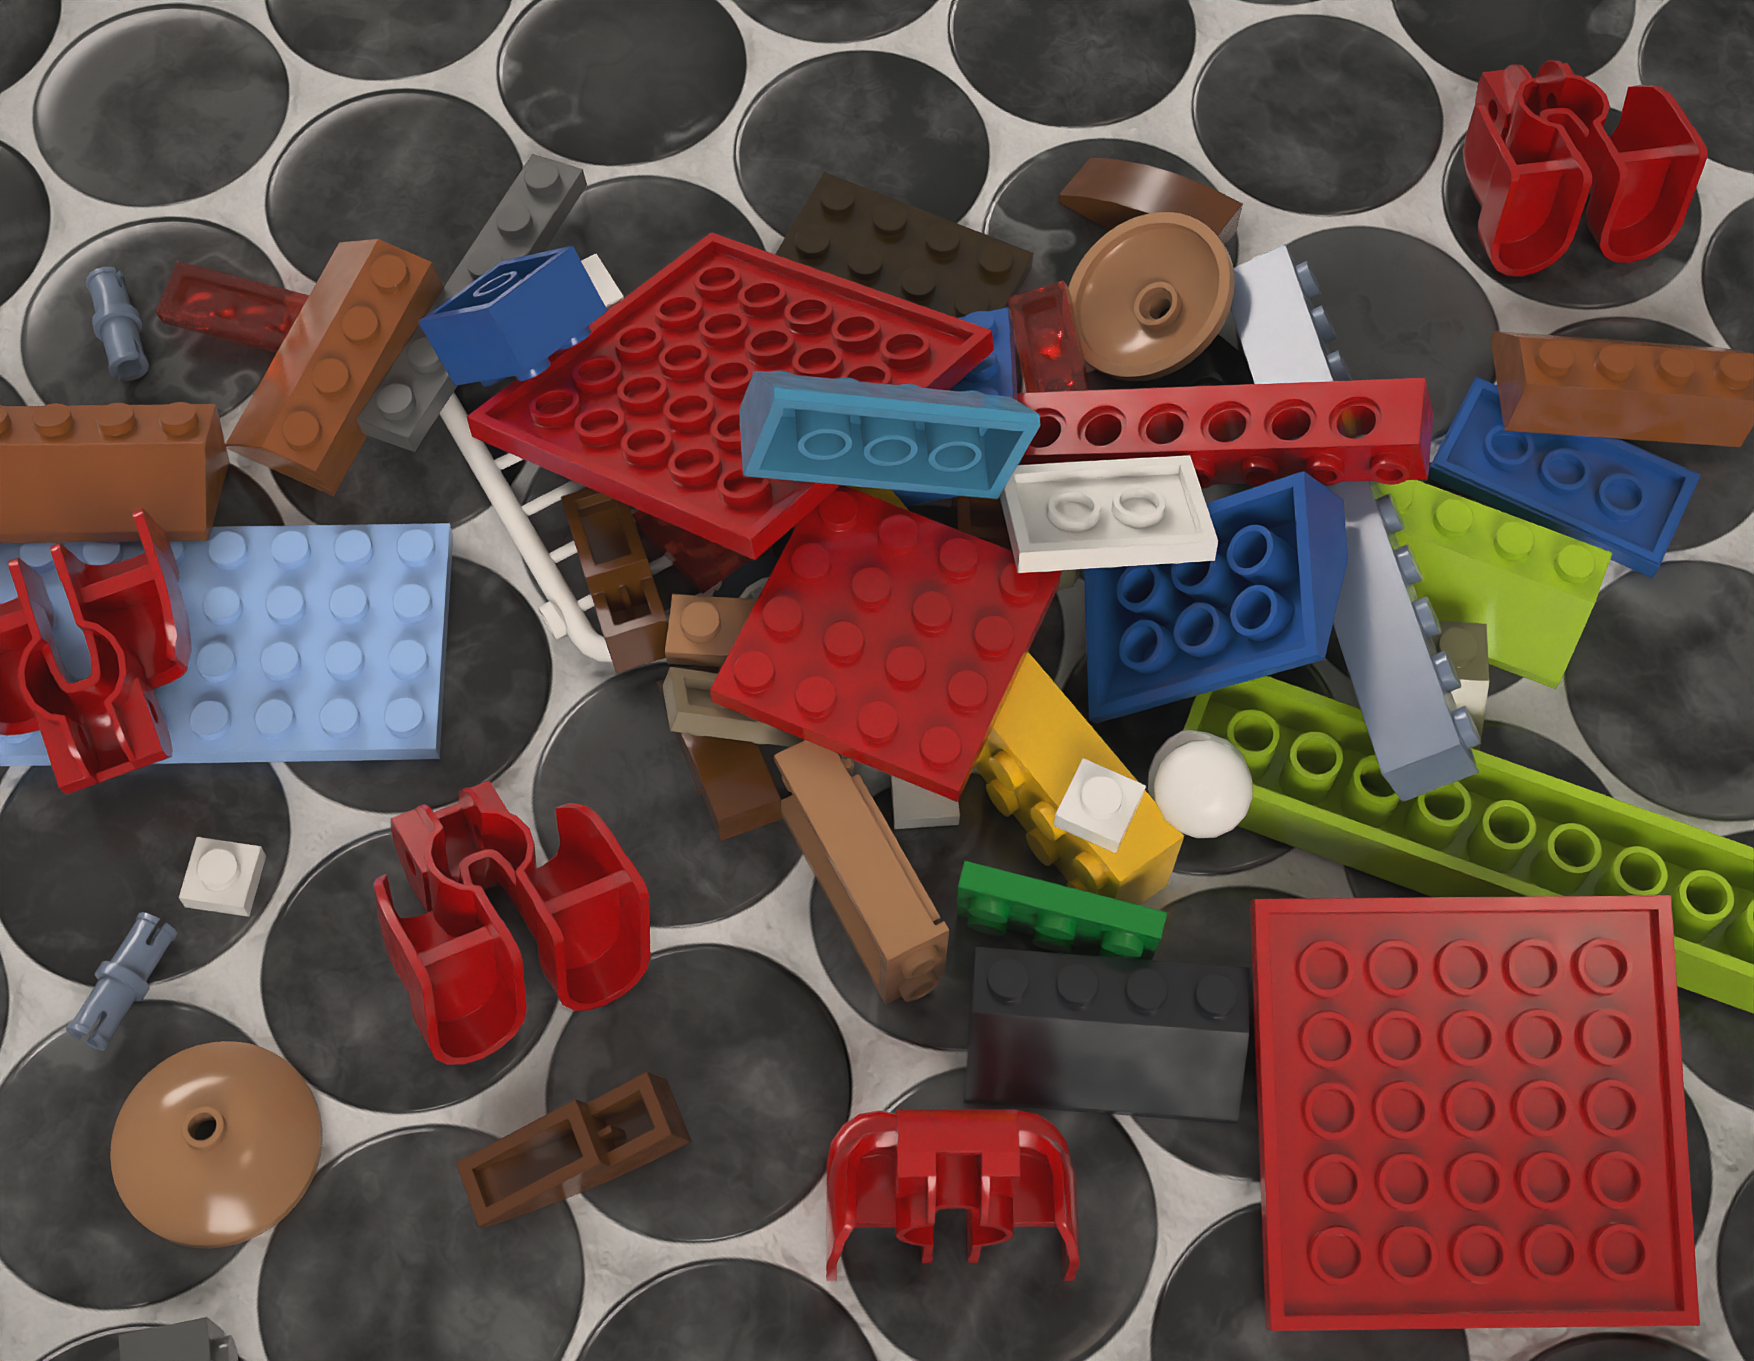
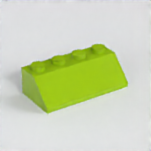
(1502, 573)

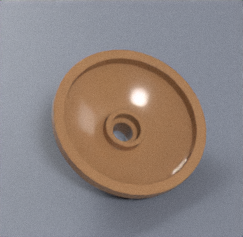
(1135, 276)
(240, 1176)

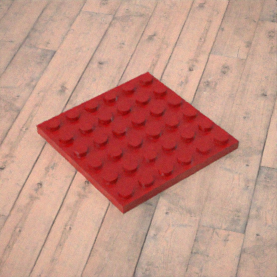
(661, 379)
(1471, 1113)

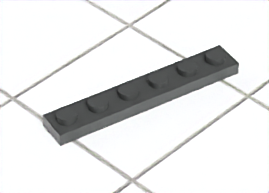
(520, 226)

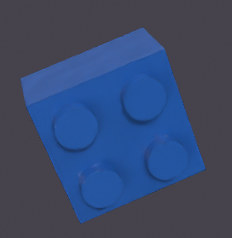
(514, 318)

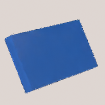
(1567, 483)

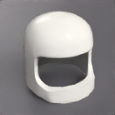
(1200, 785)

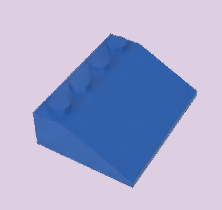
(1225, 621)

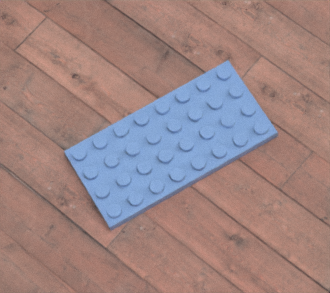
(297, 642)

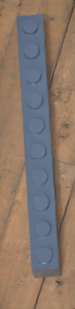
(1378, 617)

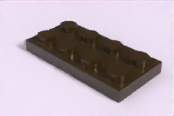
(903, 250)

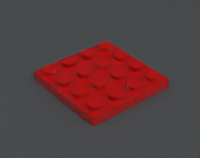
(886, 640)

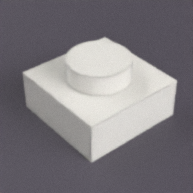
(1099, 805)
(222, 876)

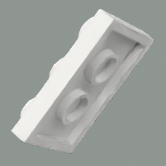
(1107, 514)

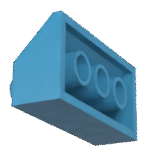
(882, 435)

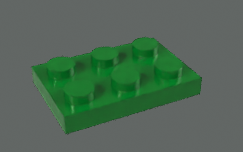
(1056, 914)

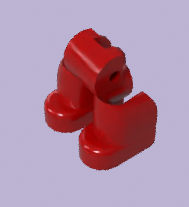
(1542, 150)
(135, 644)
(461, 958)
(912, 1163)

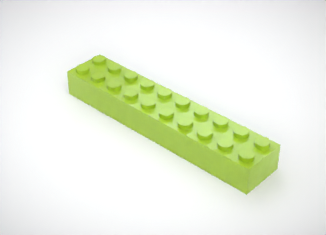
(1484, 834)

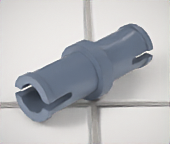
(117, 324)
(121, 981)

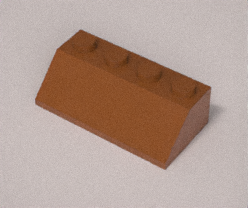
(334, 362)
(1624, 389)
(90, 466)

